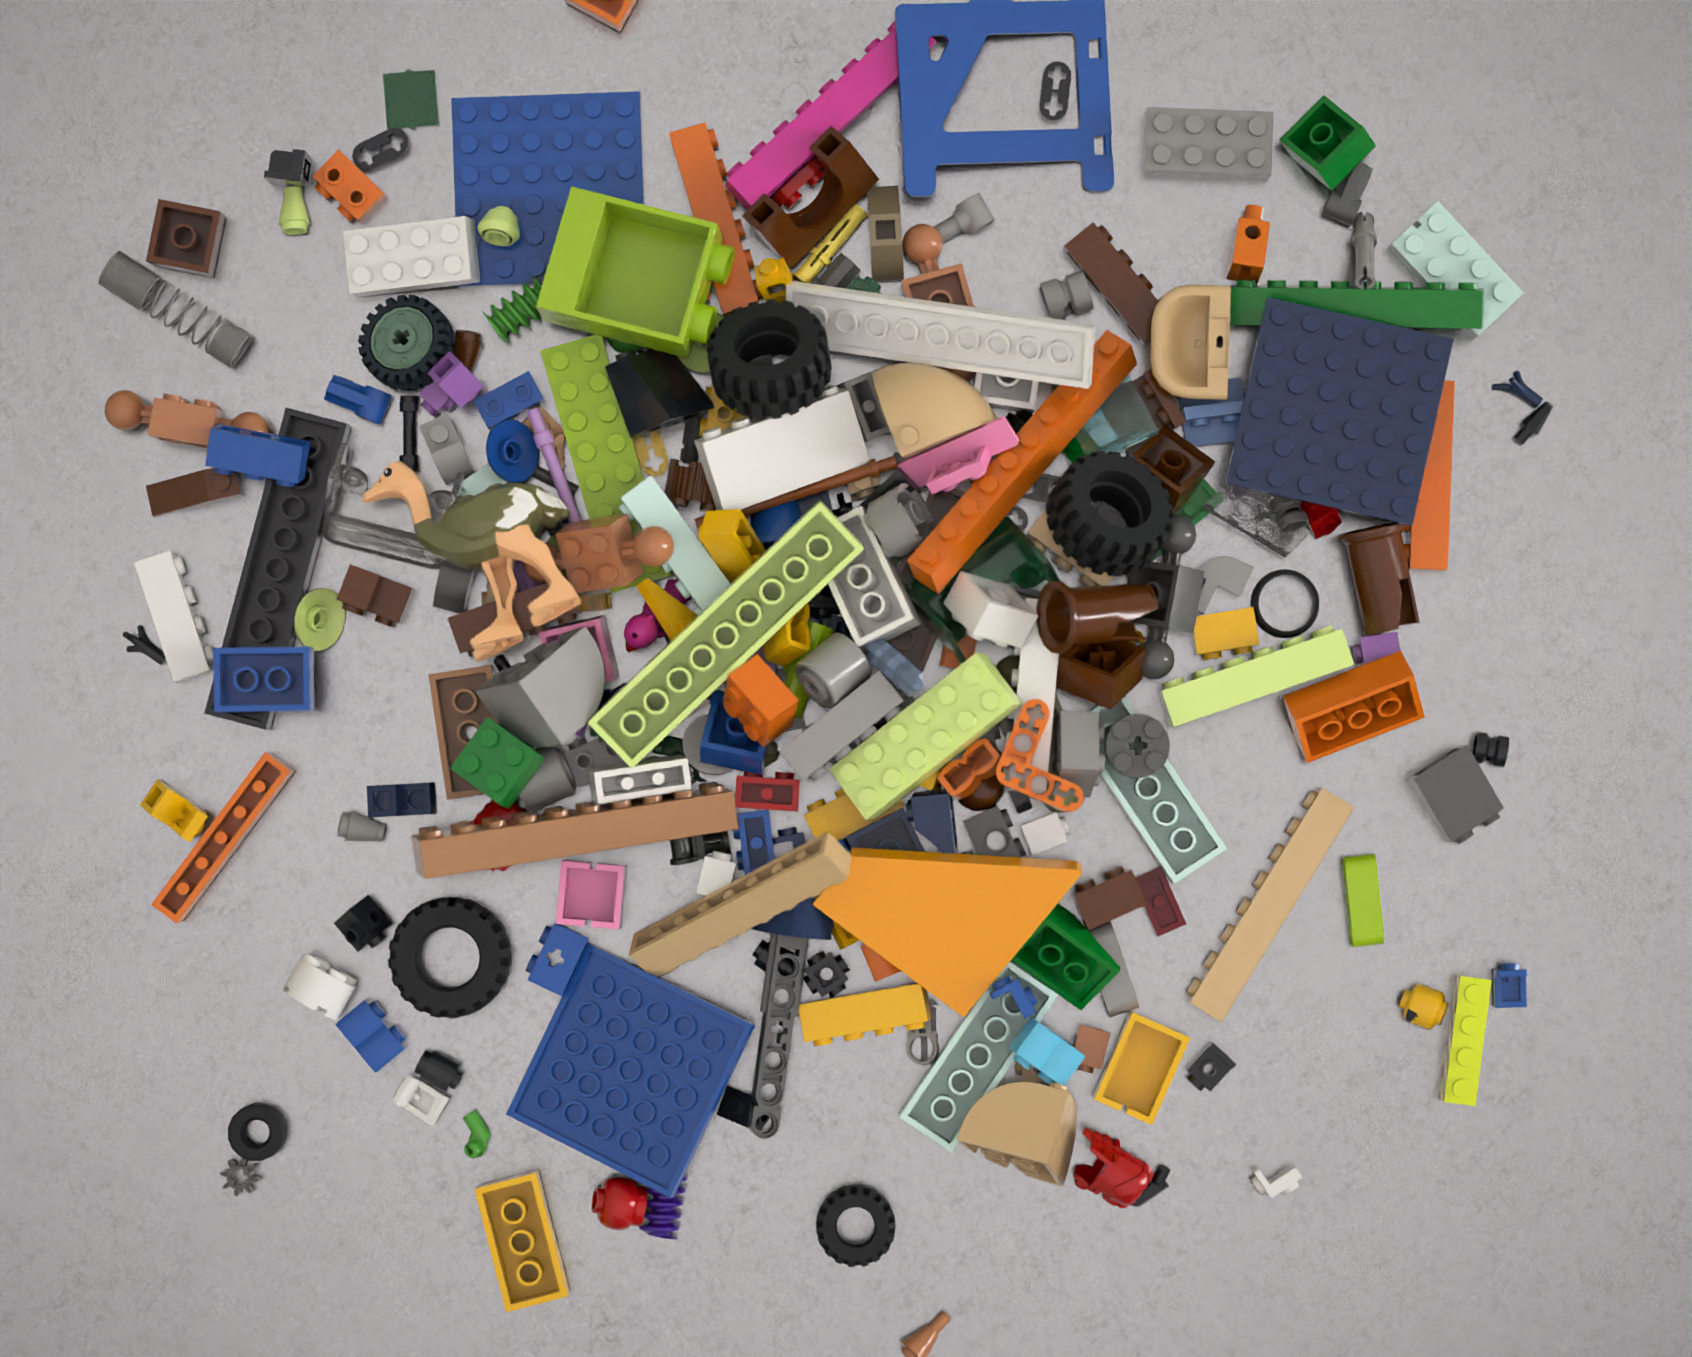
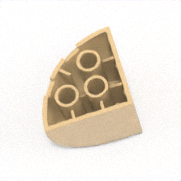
(928, 405)
(1024, 1127)

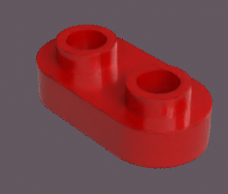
(789, 193)

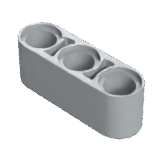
(1119, 992)

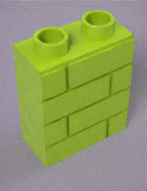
(634, 273)

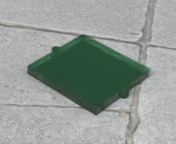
(411, 99)

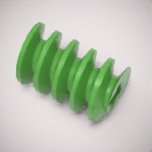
(515, 311)

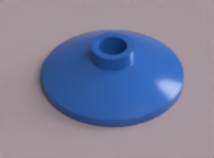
(521, 451)

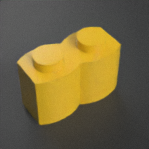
(790, 640)

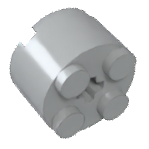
(899, 521)

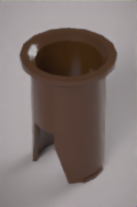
(1381, 577)
(1091, 613)

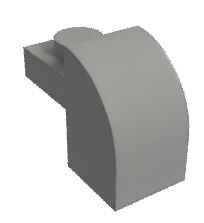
(446, 449)
(1225, 574)

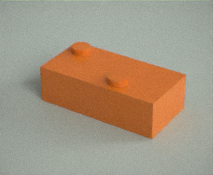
(1354, 706)

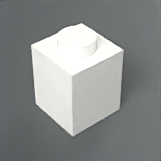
(1045, 833)

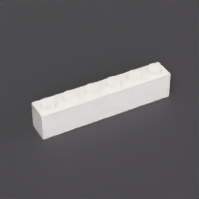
(1034, 680)

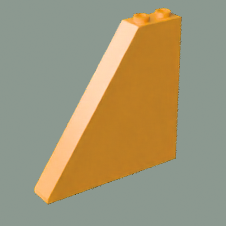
(947, 915)

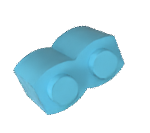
(1047, 1052)

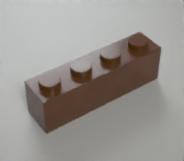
(1114, 279)
(474, 621)

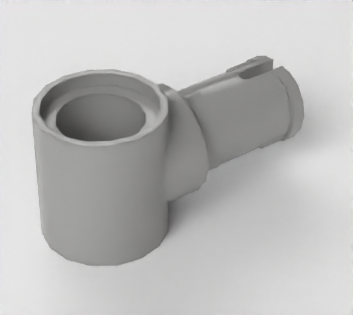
(970, 217)

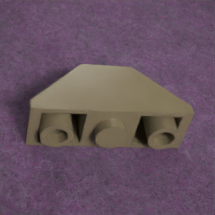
(885, 233)

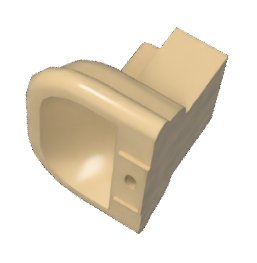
(1184, 341)

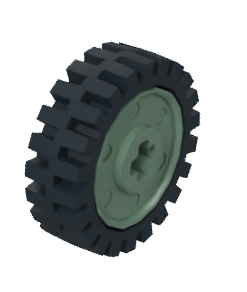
(388, 331)

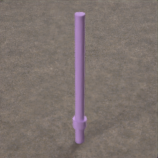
(544, 439)

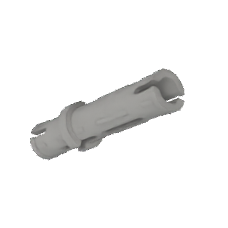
(1364, 242)

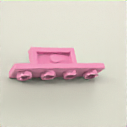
(960, 457)

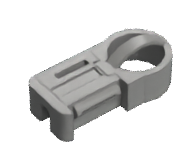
(924, 1033)

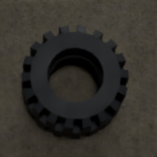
(862, 1253)

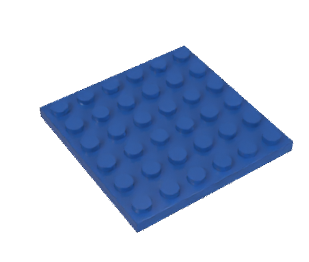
(529, 156)
(630, 1070)

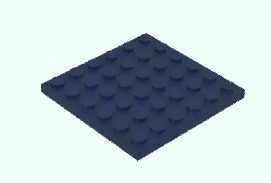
(1339, 411)

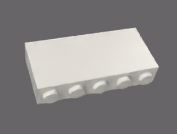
(783, 454)

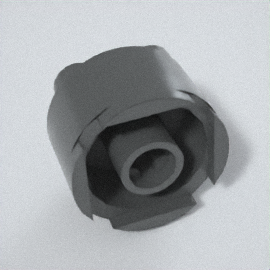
(1149, 759)

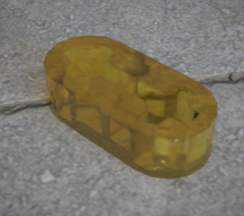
(659, 449)
(595, 602)

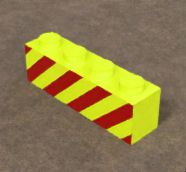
(1465, 1040)

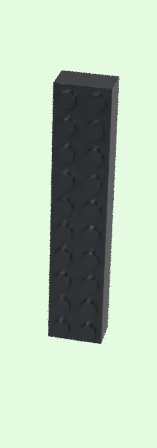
(282, 551)

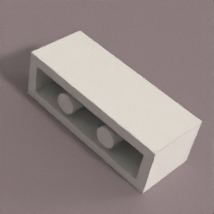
(643, 780)

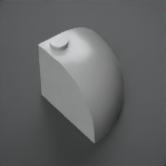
(550, 691)

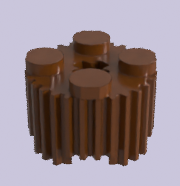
(688, 485)

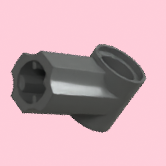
(1345, 198)
(838, 273)

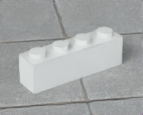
(174, 616)

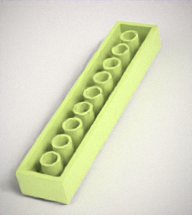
(725, 634)

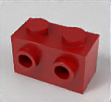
(767, 793)

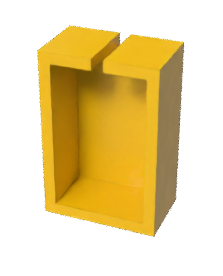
(1141, 1067)

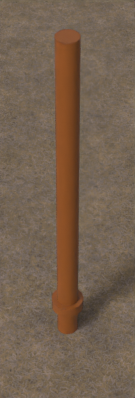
(855, 474)

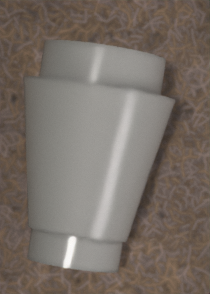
(360, 828)

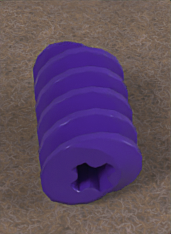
(662, 1213)

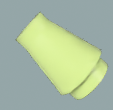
(293, 212)

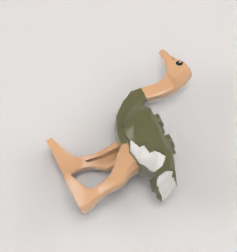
(489, 535)

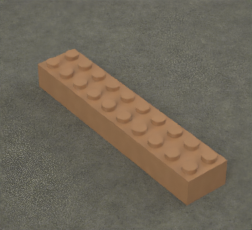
(573, 831)

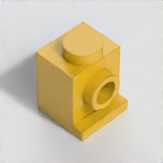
(773, 274)

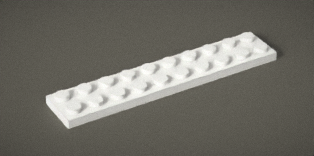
(950, 334)

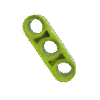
(1363, 900)

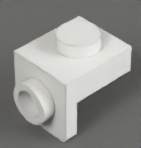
(420, 1099)
(1283, 1182)

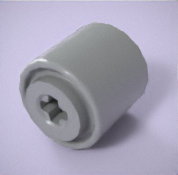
(833, 670)
(550, 782)

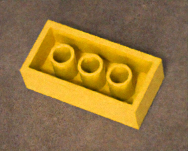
(522, 1241)

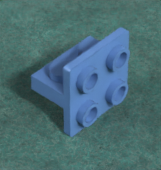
(1213, 420)

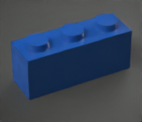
(257, 454)

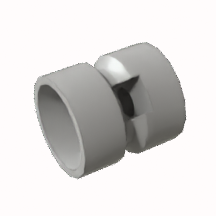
(1066, 295)

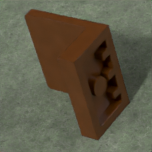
(1159, 404)

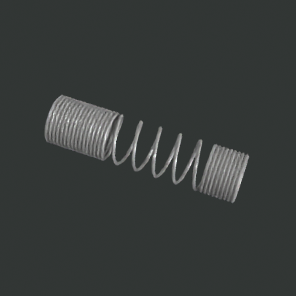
(139, 288)

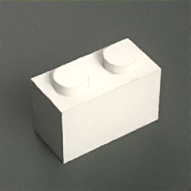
(716, 872)

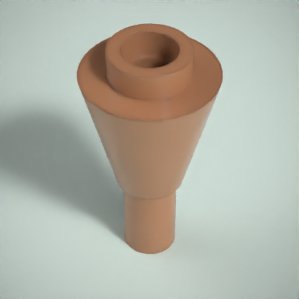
(922, 1341)

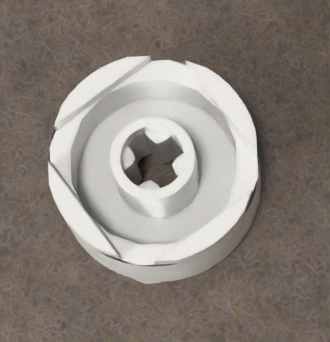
(319, 987)

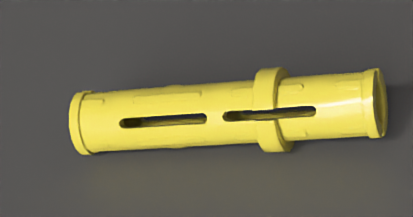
(821, 255)

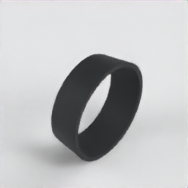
(1255, 603)

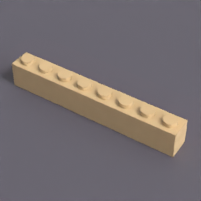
(1270, 904)
(741, 905)

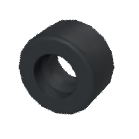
(276, 1126)

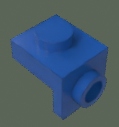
(1510, 986)
(1023, 997)

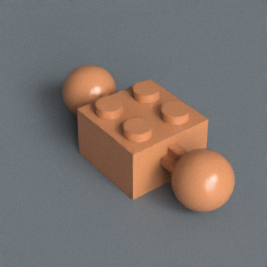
(947, 285)
(174, 419)
(604, 552)

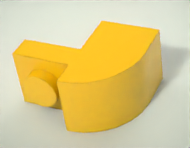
(174, 810)

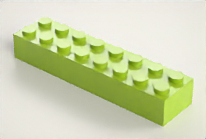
(595, 432)

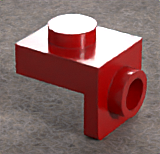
(1321, 519)

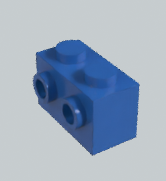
(755, 840)

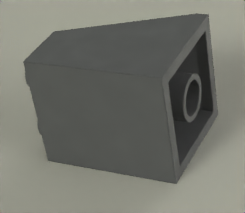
(1456, 794)

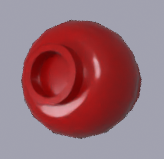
(619, 1203)

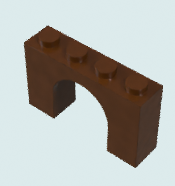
(844, 184)

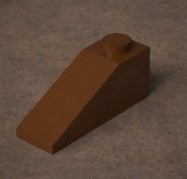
(193, 491)

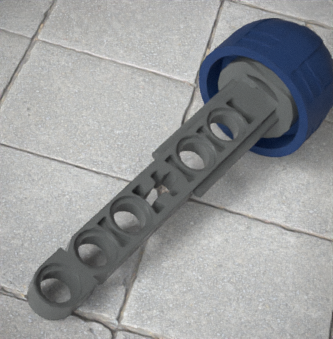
(790, 931)

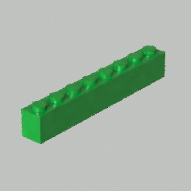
(1397, 305)

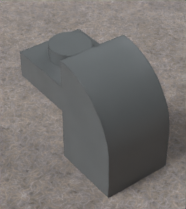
(453, 587)

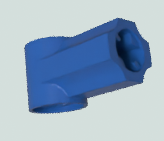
(364, 401)

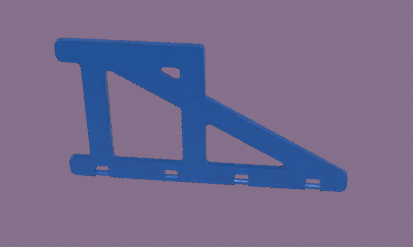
(931, 87)

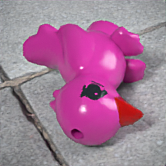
(644, 627)

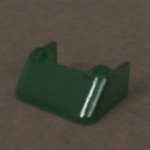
(1002, 557)

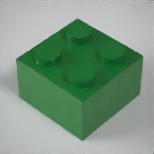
(1327, 142)
(497, 763)

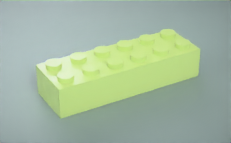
(1255, 678)
(925, 736)

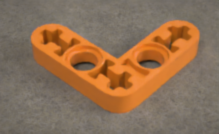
(1023, 759)

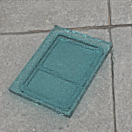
(1118, 422)

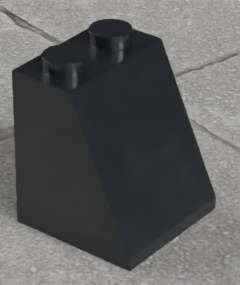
(655, 391)

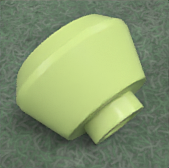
(499, 227)

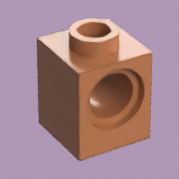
(1093, 1045)

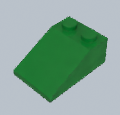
(1067, 958)

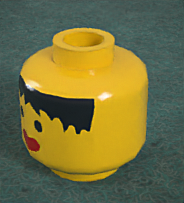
(1424, 1006)

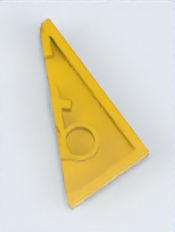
(668, 610)

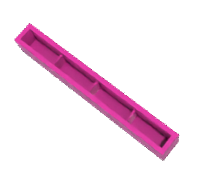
(836, 107)

